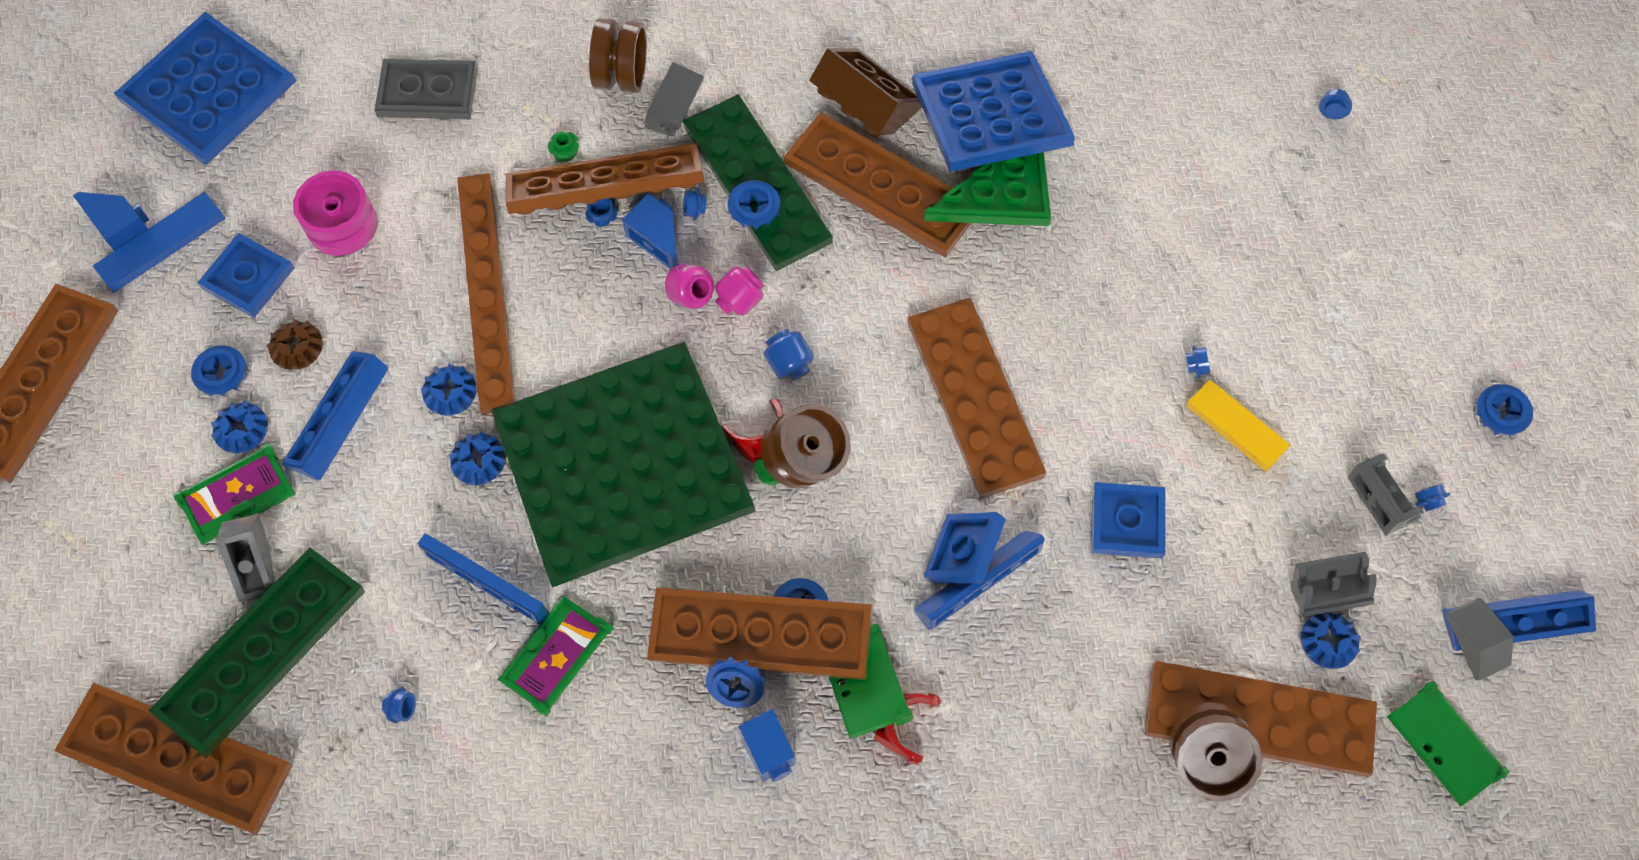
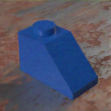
(113, 217)
(653, 229)
(767, 746)

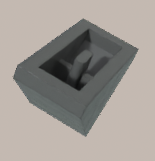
(1482, 638)

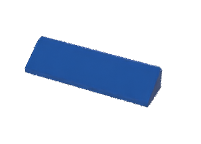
(336, 415)
(957, 595)
(1541, 616)

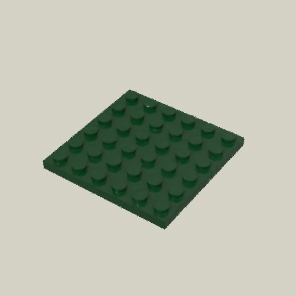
(621, 463)

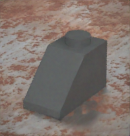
(246, 556)

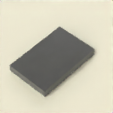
(426, 89)

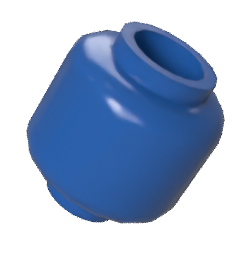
(788, 354)

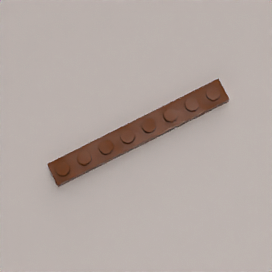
(485, 293)

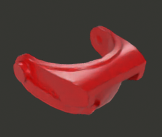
(751, 447)
(888, 738)

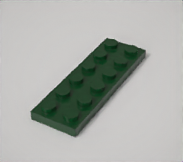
(741, 153)
(256, 652)

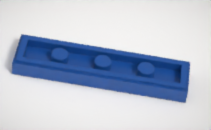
(158, 242)
(483, 579)

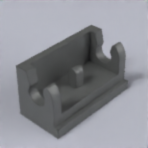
(673, 99)
(1383, 495)
(1333, 584)

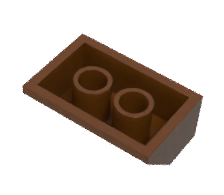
(865, 90)

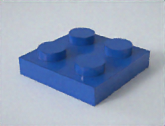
(246, 275)
(1128, 520)
(965, 548)

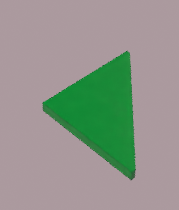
(999, 194)

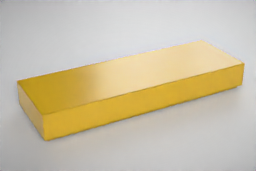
(1238, 425)

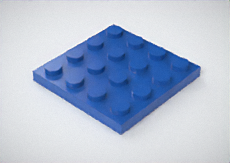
(205, 88)
(992, 111)

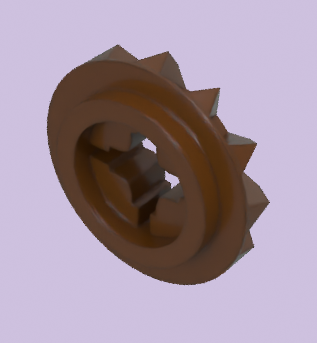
(304, 353)

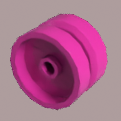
(335, 213)

